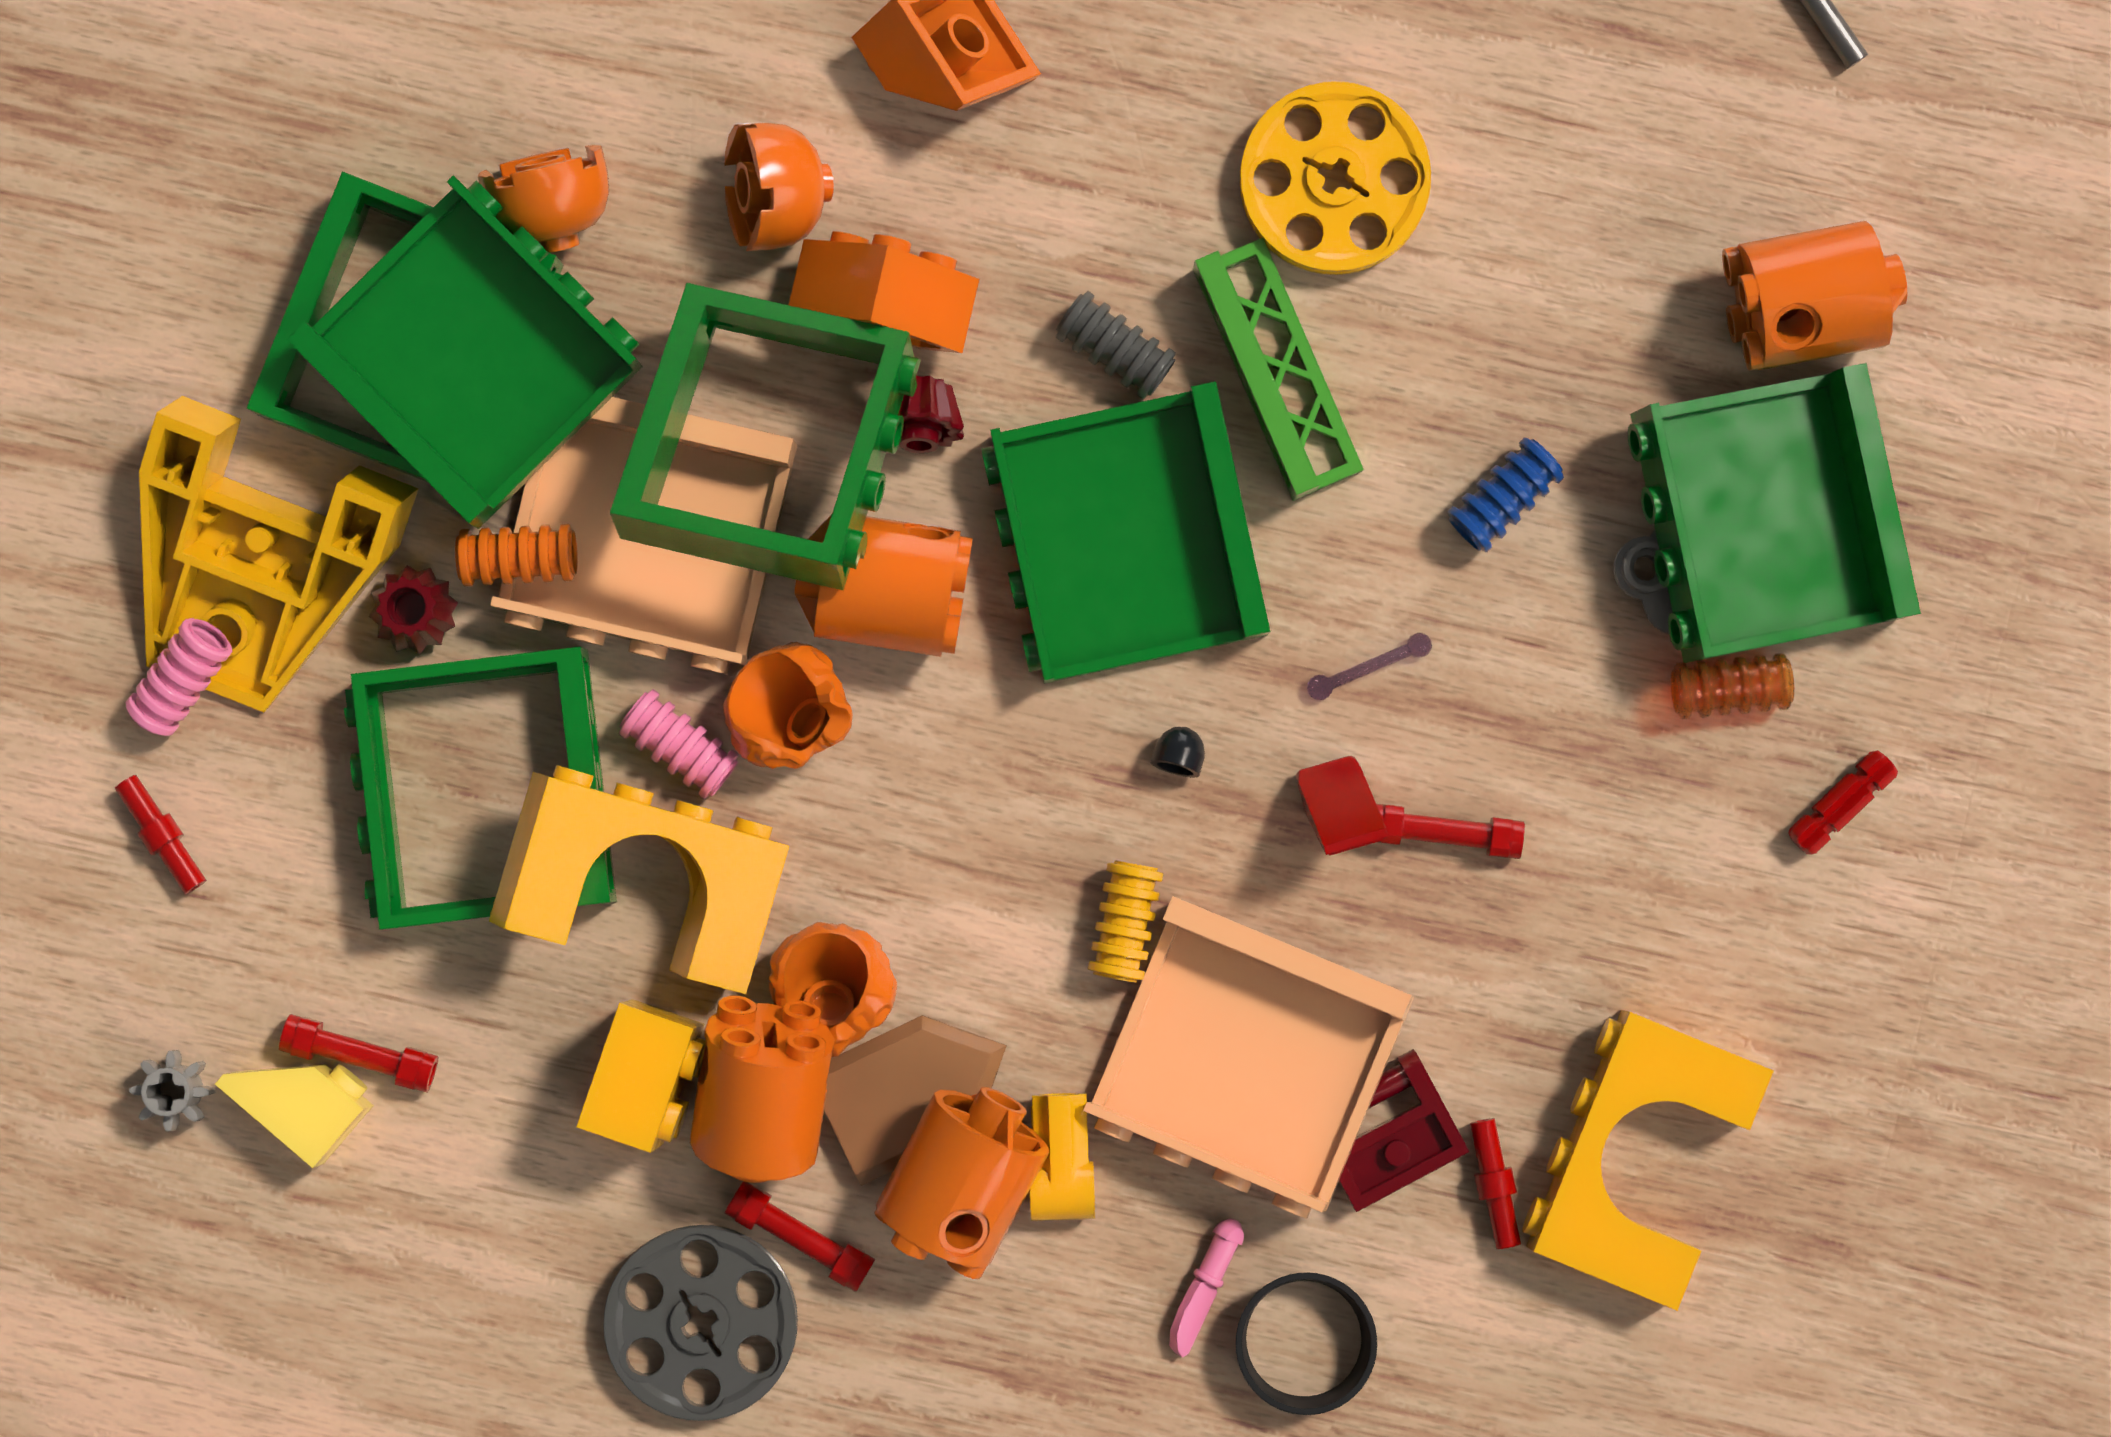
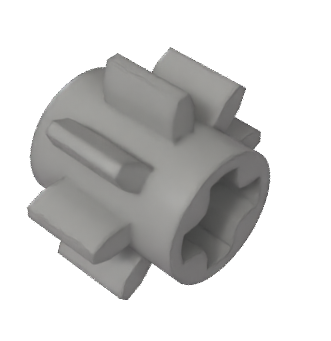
(162, 1104)

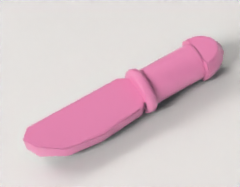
(1204, 1287)

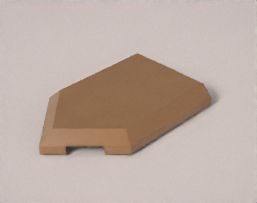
(887, 1083)

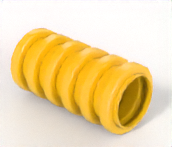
(1125, 921)

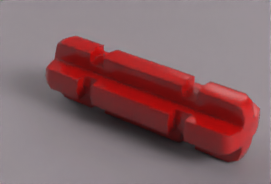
(1843, 802)

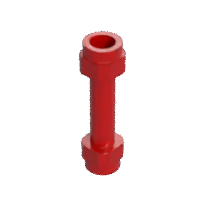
(1500, 837)
(306, 1037)
(752, 1207)

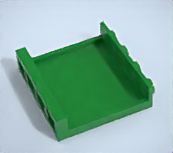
(470, 352)
(1773, 514)
(1127, 534)

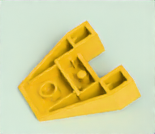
(249, 560)

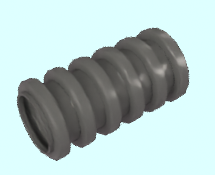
(1115, 344)

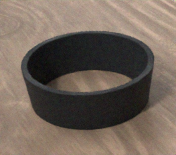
(1338, 1395)

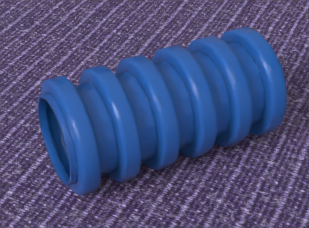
(1505, 494)

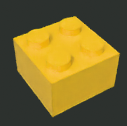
(642, 1076)

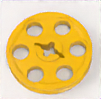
(1334, 145)

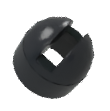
(1179, 752)

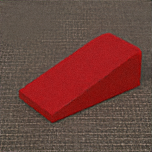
(1340, 805)

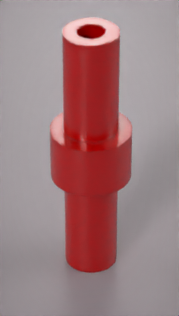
(160, 834)
(1495, 1183)

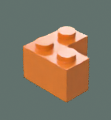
(887, 288)

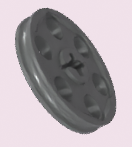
(687, 1352)

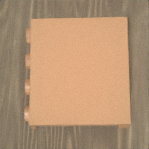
(639, 589)
(1249, 1058)

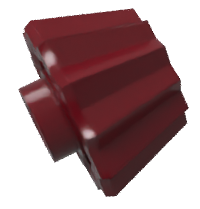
(930, 417)
(413, 609)

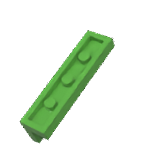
(1257, 378)

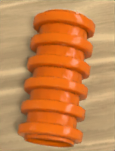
(516, 555)

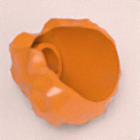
(786, 707)
(840, 974)

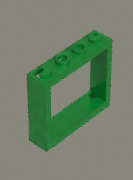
(312, 301)
(862, 489)
(373, 774)

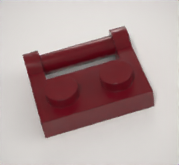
(1405, 1144)

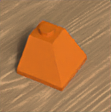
(945, 51)

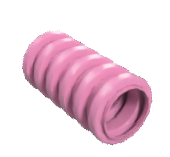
(178, 677)
(678, 744)

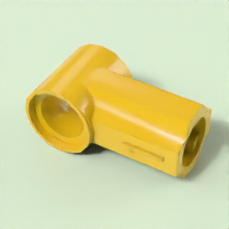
(1067, 1177)

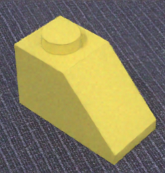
(301, 1105)

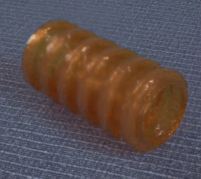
(1732, 686)

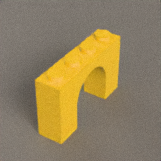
(570, 825)
(1637, 1067)

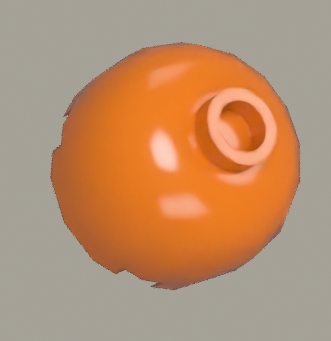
(776, 185)
(551, 195)

